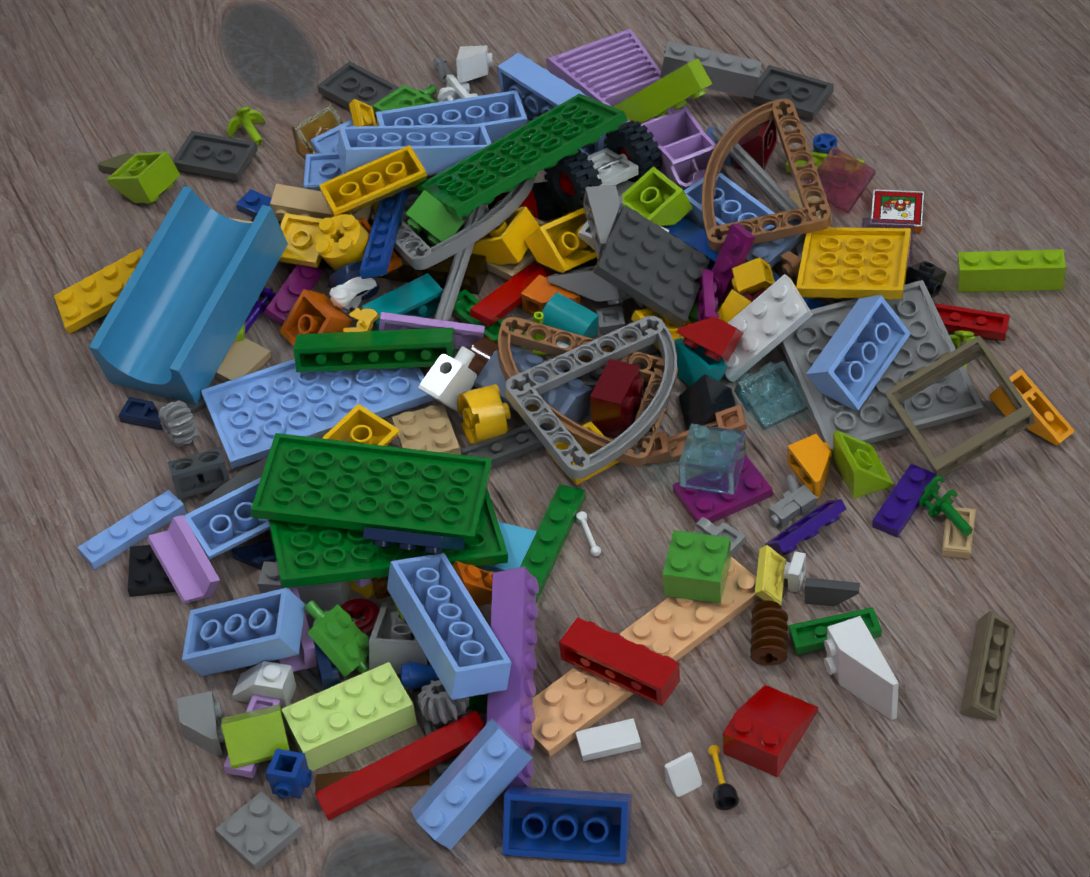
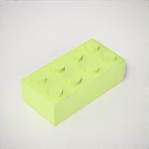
(349, 716)

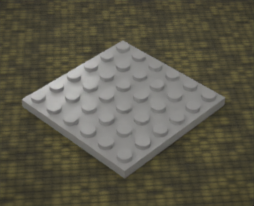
(875, 420)

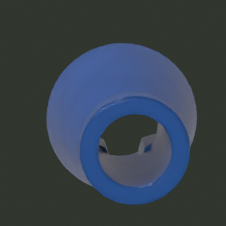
(417, 675)

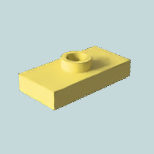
(770, 575)

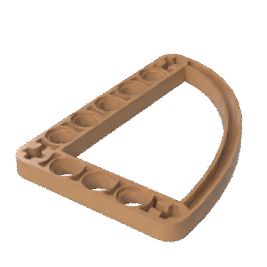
(780, 220)
(548, 345)

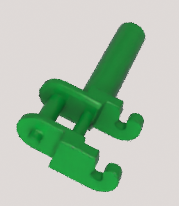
(943, 504)

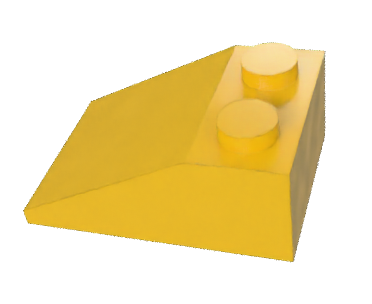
(507, 241)

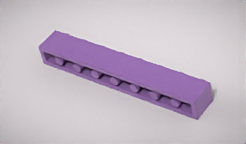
(514, 627)

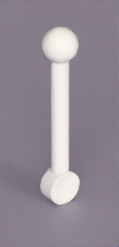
(582, 518)

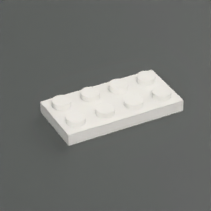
(766, 325)

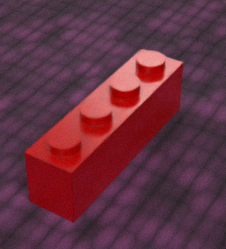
(620, 661)

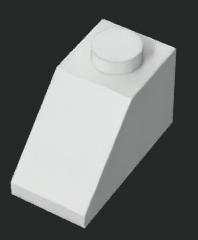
(473, 62)
(266, 680)

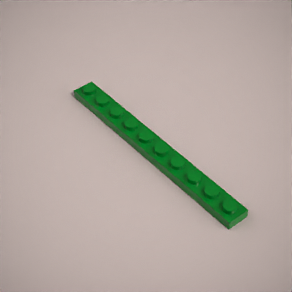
(546, 549)

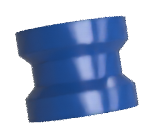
(824, 142)

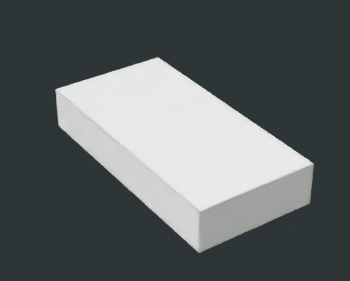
(608, 739)

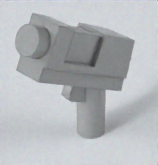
(794, 503)

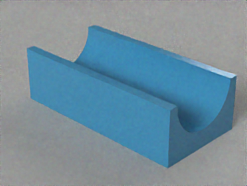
(187, 299)

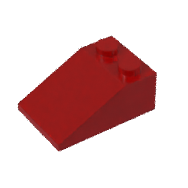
(767, 729)

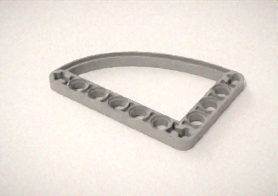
(421, 256)
(531, 394)

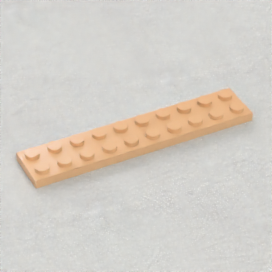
(668, 629)

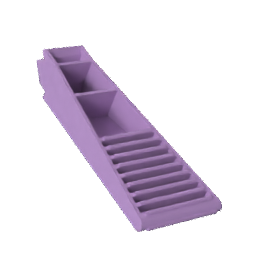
(621, 67)

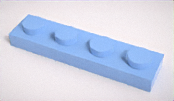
(131, 529)

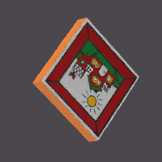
(898, 206)

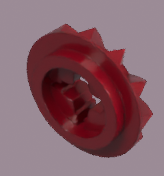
(365, 608)

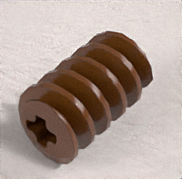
(768, 633)

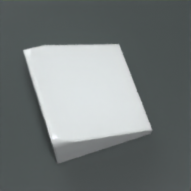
(682, 775)

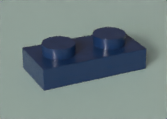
(328, 675)

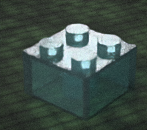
(712, 458)

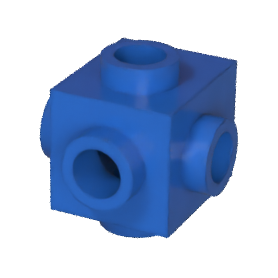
(288, 773)

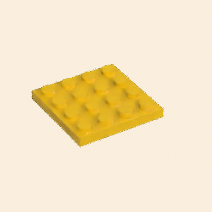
(854, 263)

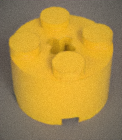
(341, 240)
(483, 413)

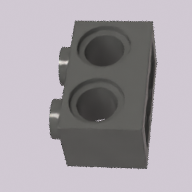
(198, 473)

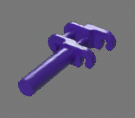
(259, 307)

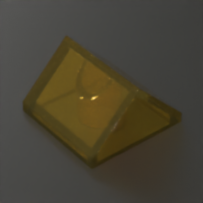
(313, 127)

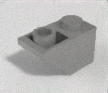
(200, 721)

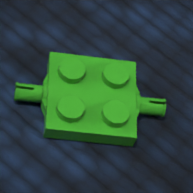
(405, 97)
(339, 638)

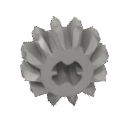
(178, 423)
(437, 704)

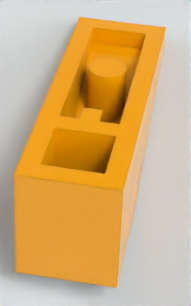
(1048, 421)

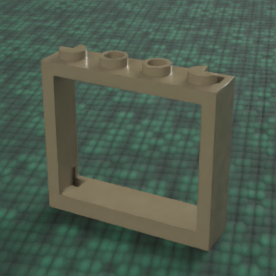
(984, 440)

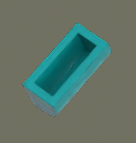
(570, 316)
(694, 363)

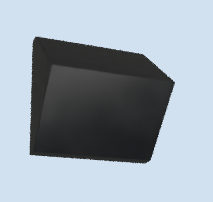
(704, 400)

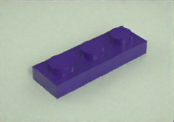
(902, 501)
(807, 526)

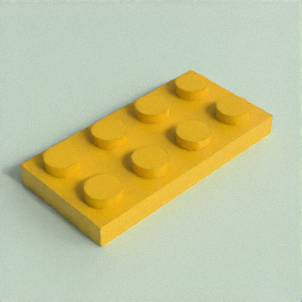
(96, 293)

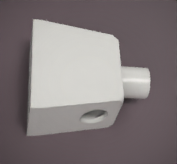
(449, 378)

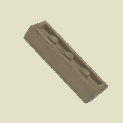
(987, 667)

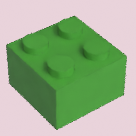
(432, 219)
(697, 566)

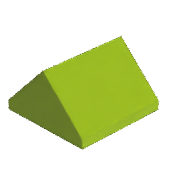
(859, 465)
(254, 735)

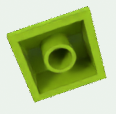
(145, 176)
(657, 199)

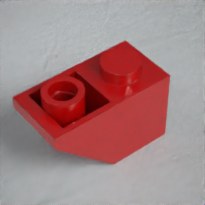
(713, 335)

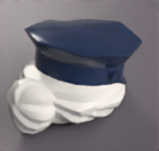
(349, 287)

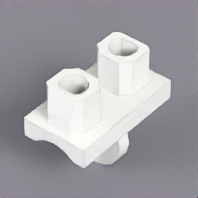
(454, 90)

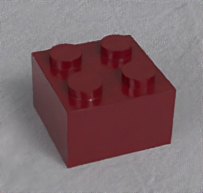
(616, 398)

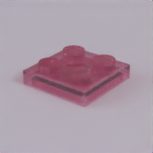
(843, 179)

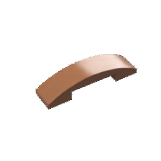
(670, 448)

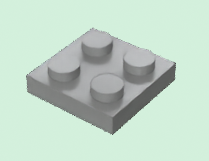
(258, 831)

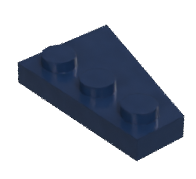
(409, 540)

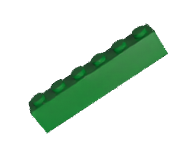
(372, 349)

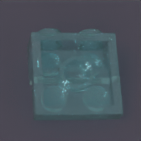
(771, 394)

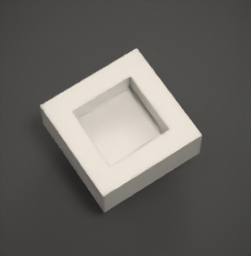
(795, 571)

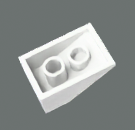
(861, 666)

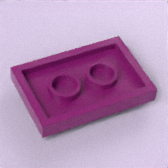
(716, 505)

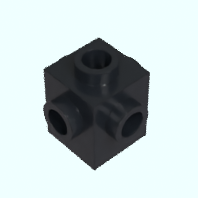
(929, 273)

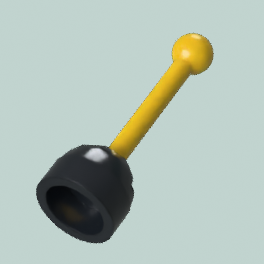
(725, 794)

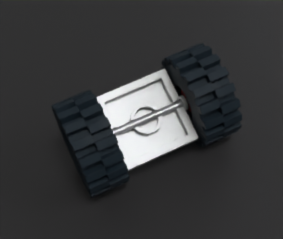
(626, 157)

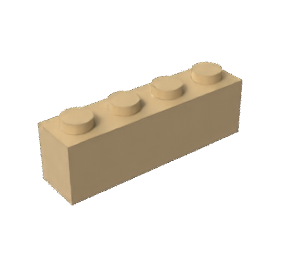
(306, 203)

